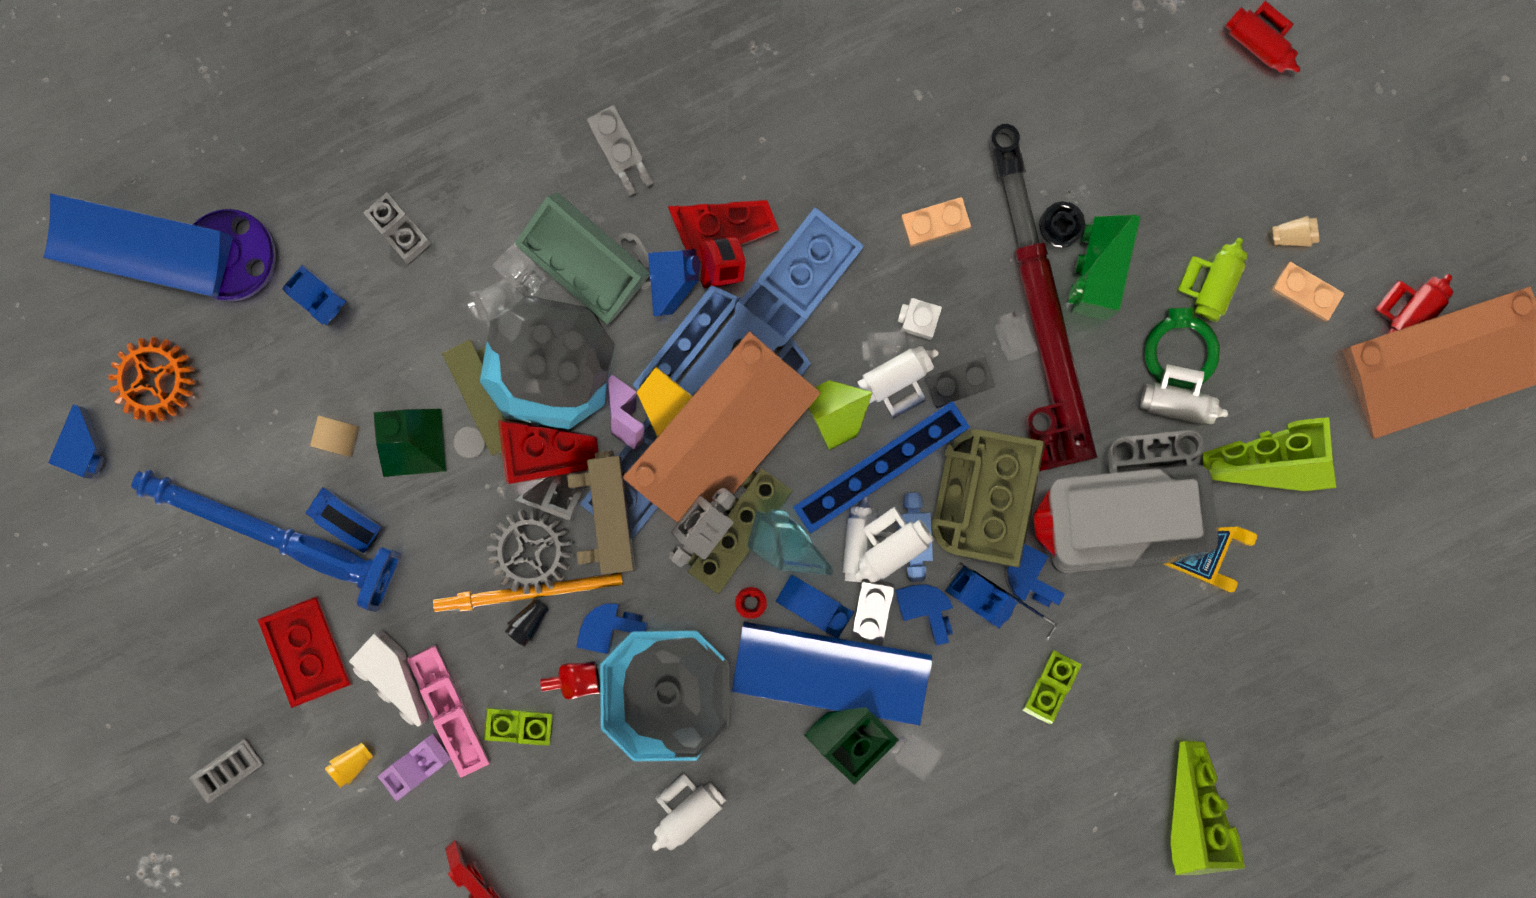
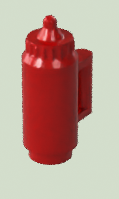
(1263, 39)
(1425, 303)

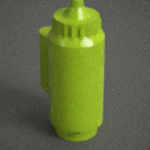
(1220, 282)

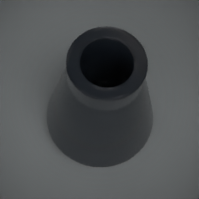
(526, 623)

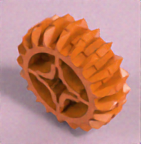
(140, 385)

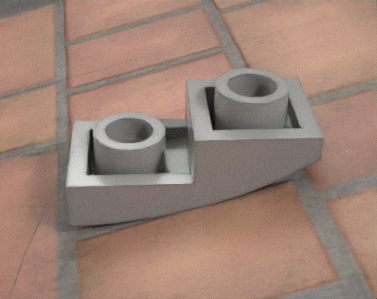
(397, 228)

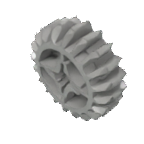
(516, 528)

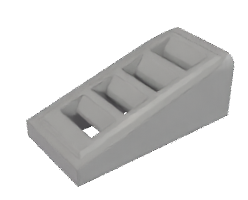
(203, 787)

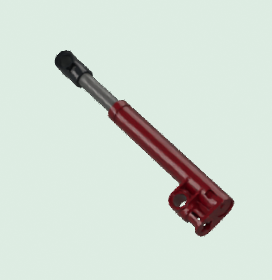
(1068, 429)

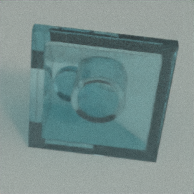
(785, 544)

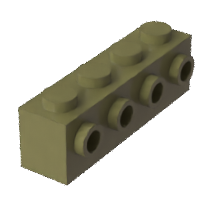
(762, 495)

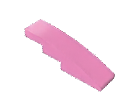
(448, 711)

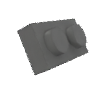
(960, 382)

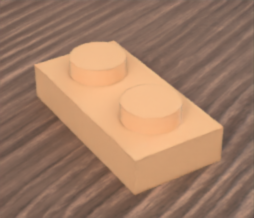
(936, 221)
(1308, 291)

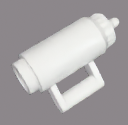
(898, 374)
(1180, 402)
(856, 540)
(895, 550)
(687, 816)

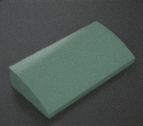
(582, 257)

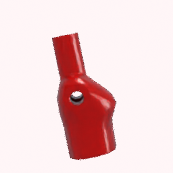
(574, 680)

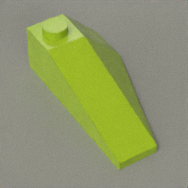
(1287, 459)
(1200, 829)

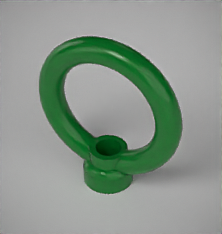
(1181, 319)

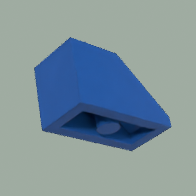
(672, 278)
(78, 445)

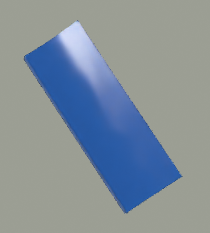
(137, 245)
(831, 673)

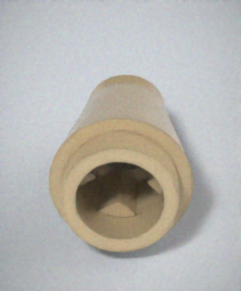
(1297, 232)

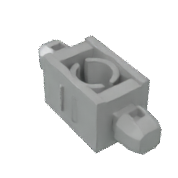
(702, 527)

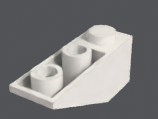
(387, 669)

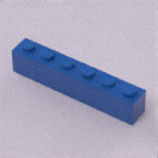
(881, 467)

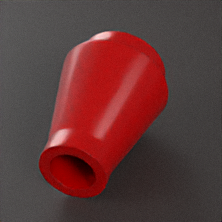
(747, 612)

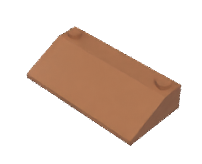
(1446, 363)
(723, 429)

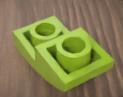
(1052, 687)
(517, 726)

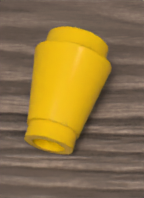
(348, 765)

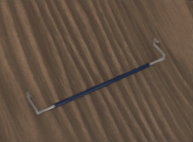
(1016, 599)

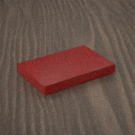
(304, 651)

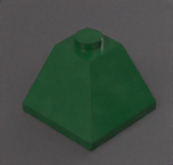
(410, 441)
(851, 741)

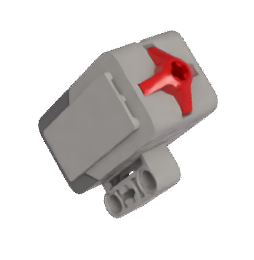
(1134, 511)

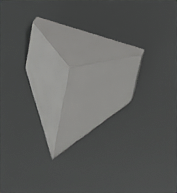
(554, 496)

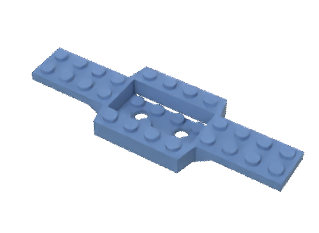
(770, 309)

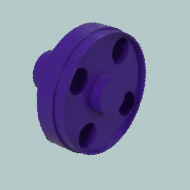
(244, 251)

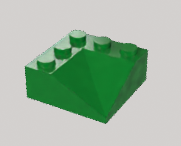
(1103, 265)

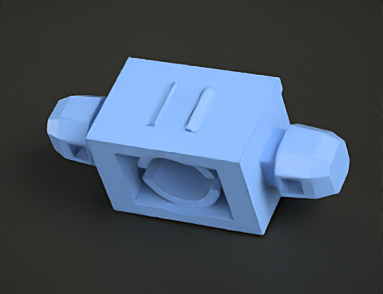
(913, 502)

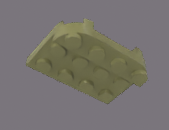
(987, 496)

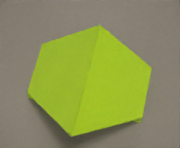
(839, 411)

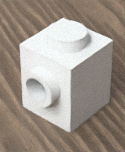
(919, 318)

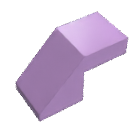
(621, 405)
(414, 767)

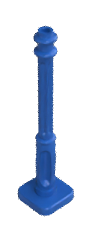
(323, 556)

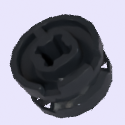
(1061, 224)

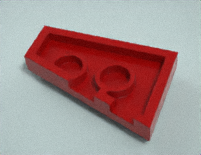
(740, 219)
(543, 452)
(466, 875)

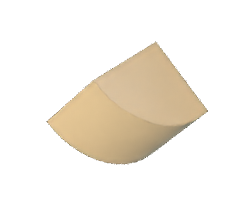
(334, 436)

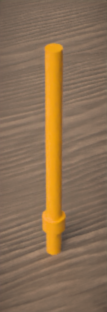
(466, 601)

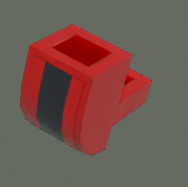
(721, 261)

